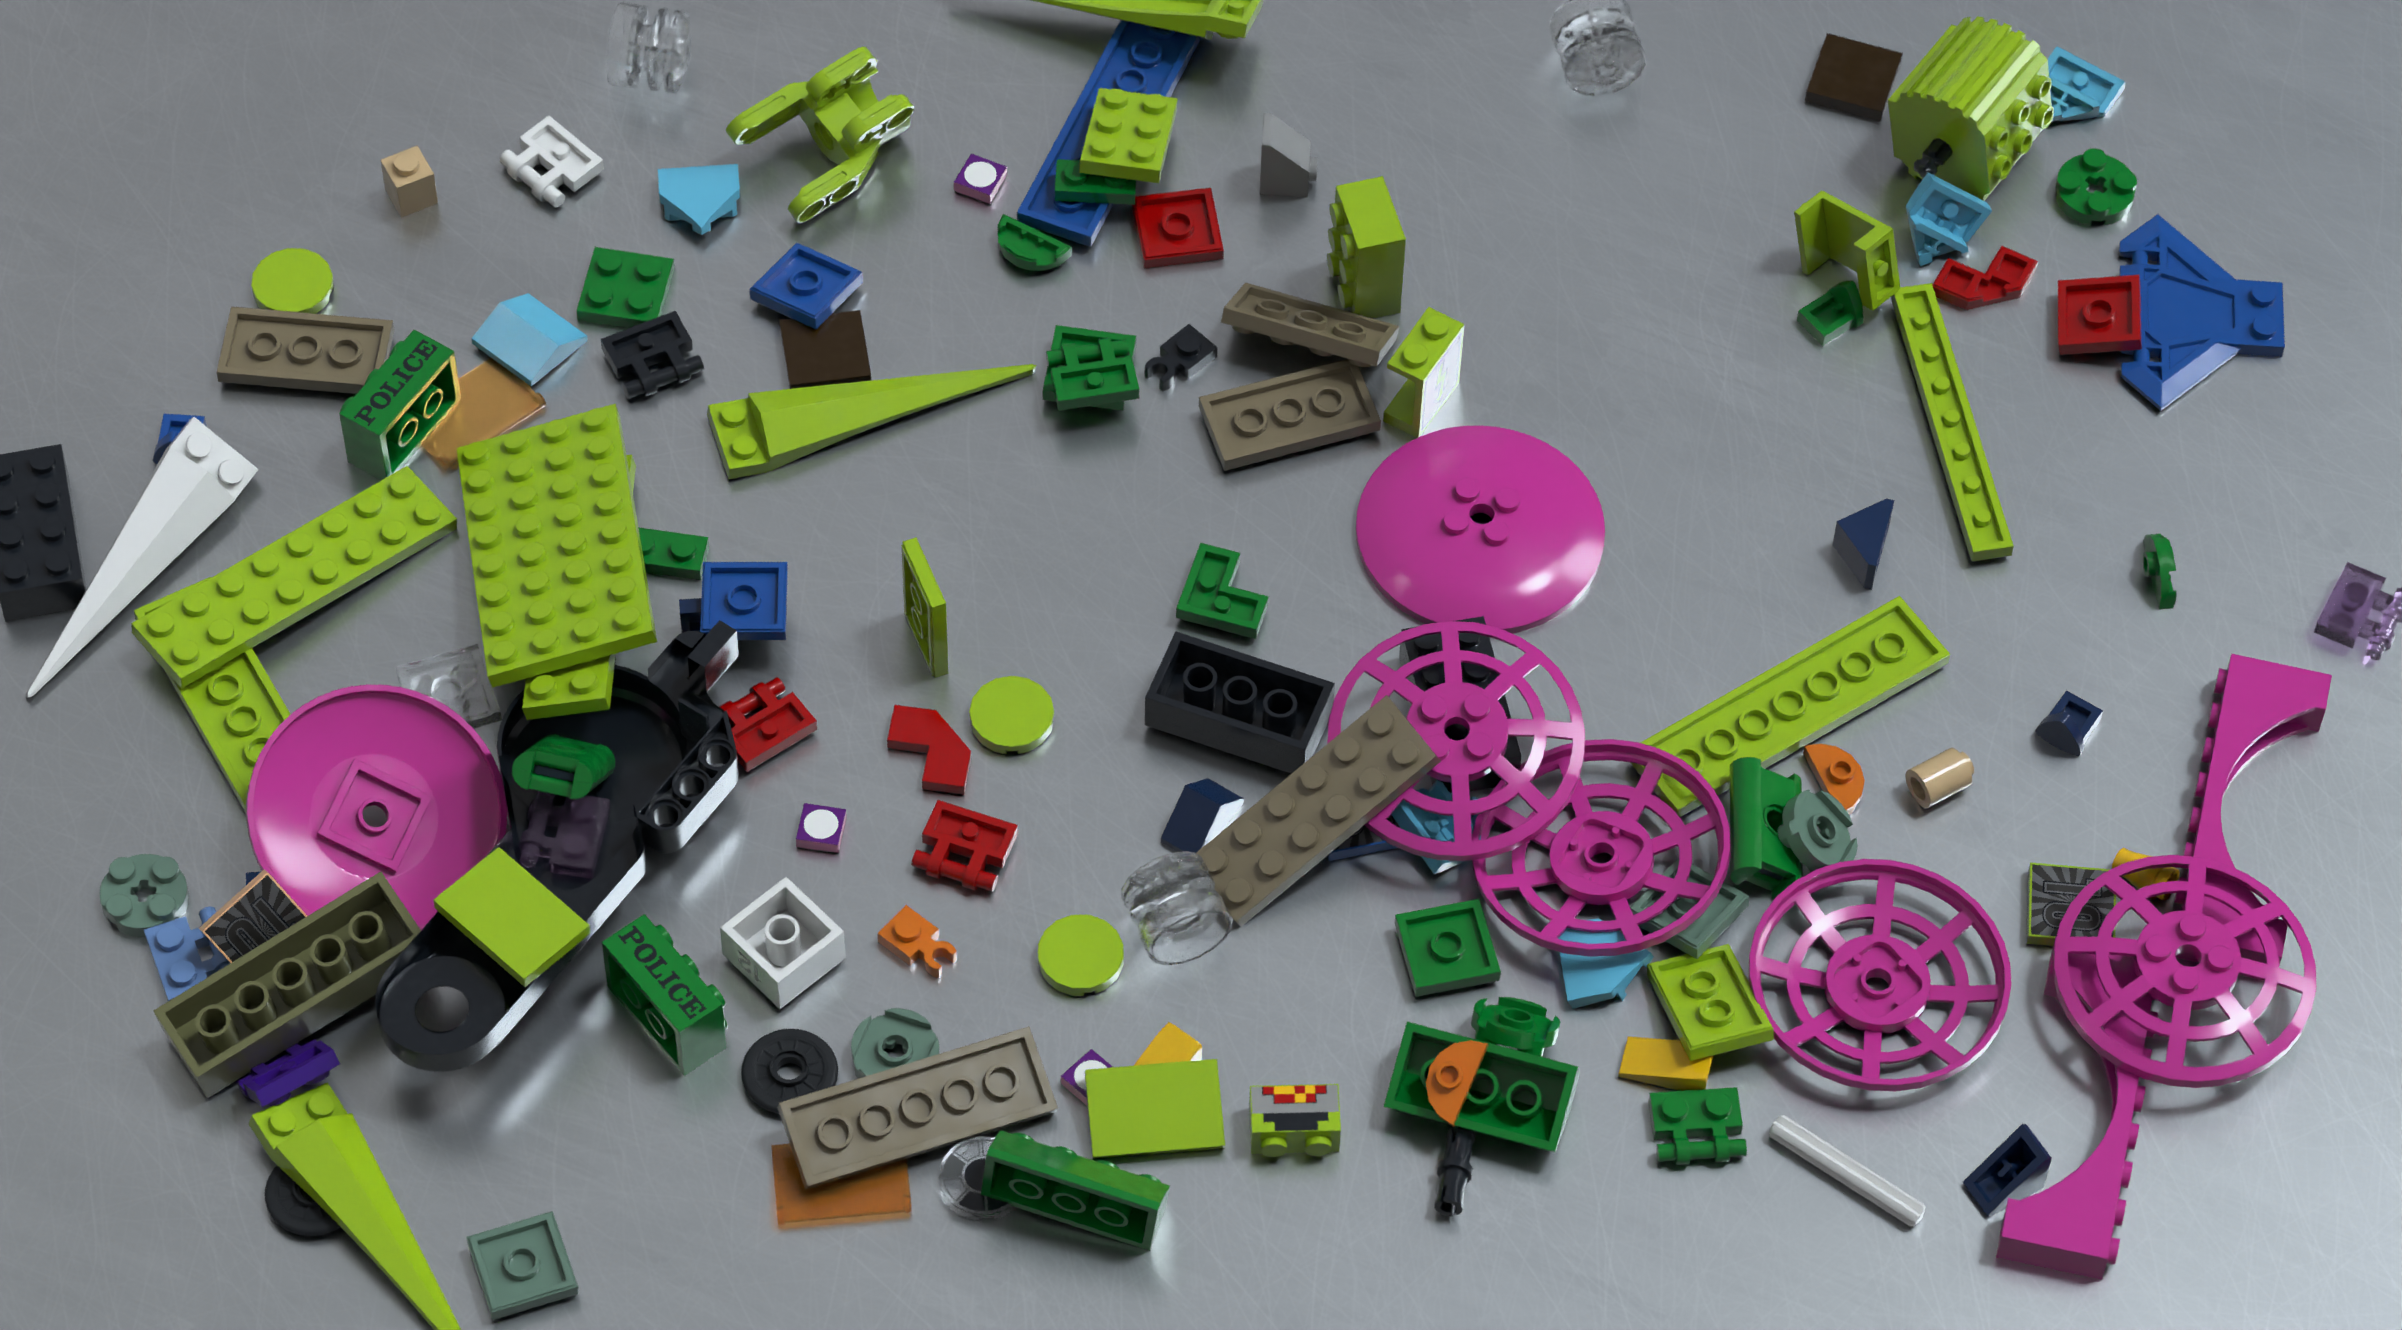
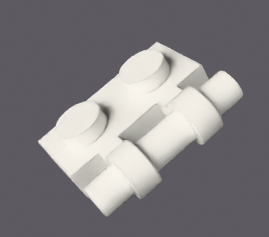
(557, 151)

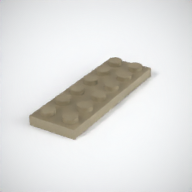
(1316, 809)
(917, 1107)

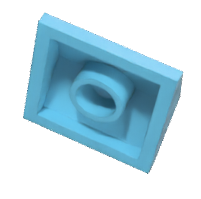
(527, 338)

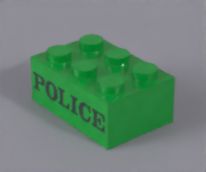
(400, 405)
(665, 994)

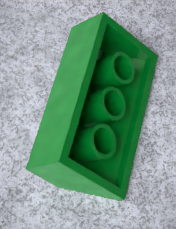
(1511, 1095)
(1074, 1189)

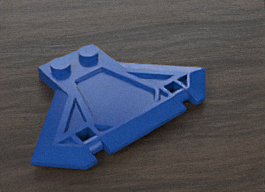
(2193, 314)

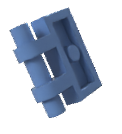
(177, 954)

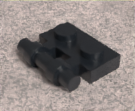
(647, 345)

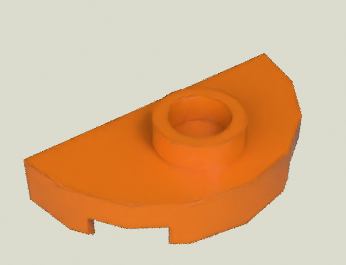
(1836, 773)
(1452, 1077)

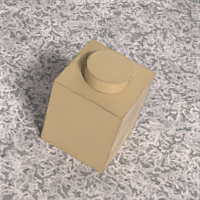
(409, 181)

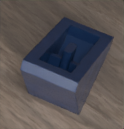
(1862, 538)
(1200, 815)
(2011, 1171)

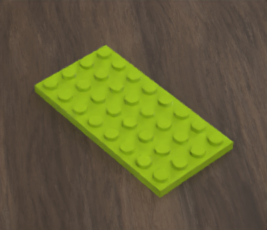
(555, 546)

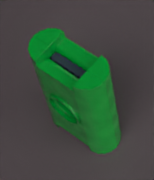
(563, 766)
(1755, 815)

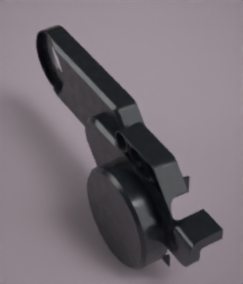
(663, 749)

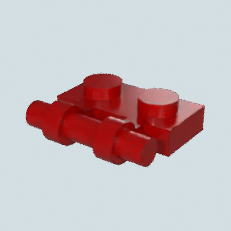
(772, 728)
(967, 834)

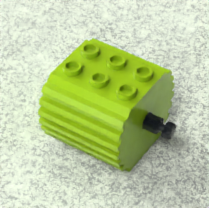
(1972, 106)

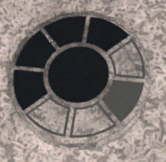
(962, 1181)

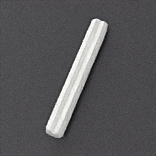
(1847, 1170)

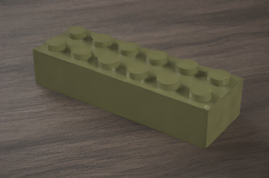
(288, 985)

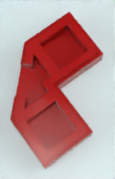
(1972, 289)
(929, 733)

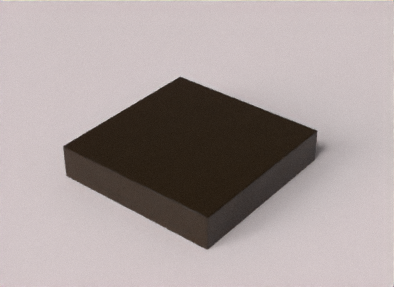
(1853, 77)
(826, 354)

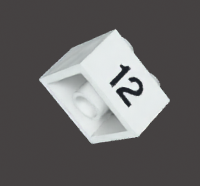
(783, 942)

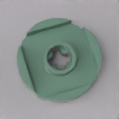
(1800, 830)
(137, 873)
(886, 1031)

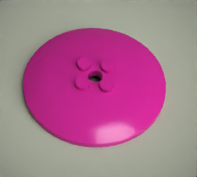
(1444, 565)
(385, 752)

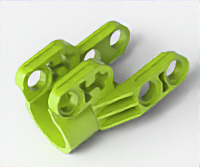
(842, 120)

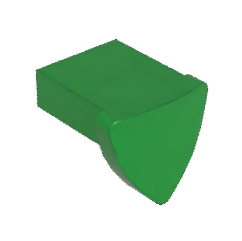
(1833, 312)

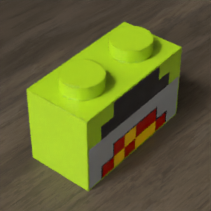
(1294, 1119)

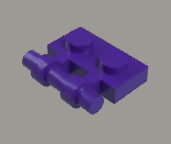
(301, 1065)

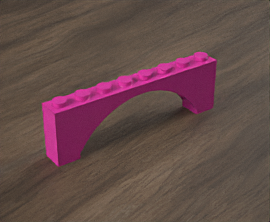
(2256, 710)
(2074, 1219)

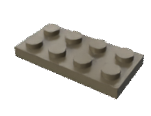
(1309, 324)
(302, 349)
(1289, 414)

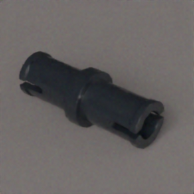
(1454, 1171)

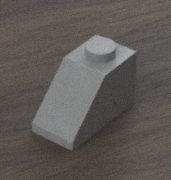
(1285, 160)

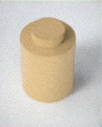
(1940, 777)

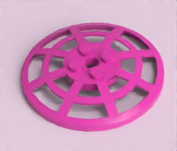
(1484, 745)
(1612, 834)
(1882, 958)
(2180, 985)

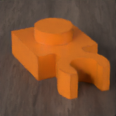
(914, 937)

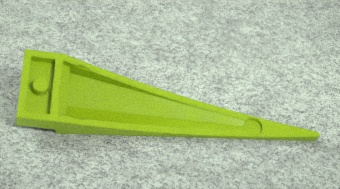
(1190, 17)
(791, 423)
(333, 1164)

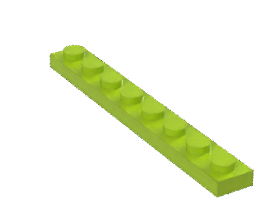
(1952, 423)

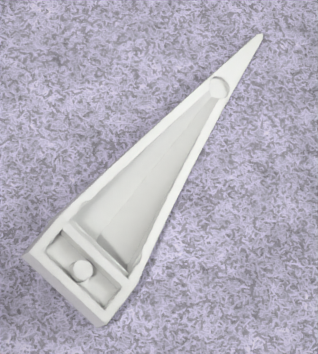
(182, 498)

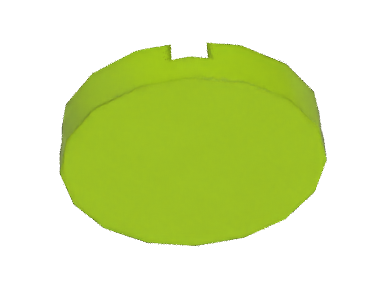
(292, 281)
(1011, 714)
(1080, 954)

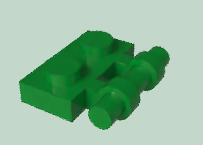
(1092, 382)
(1697, 1114)

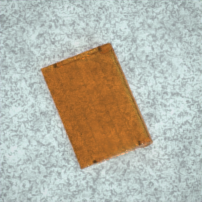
(488, 407)
(864, 1194)

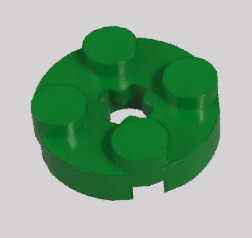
(2101, 170)
(1515, 1025)

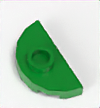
(1030, 247)
(2157, 563)

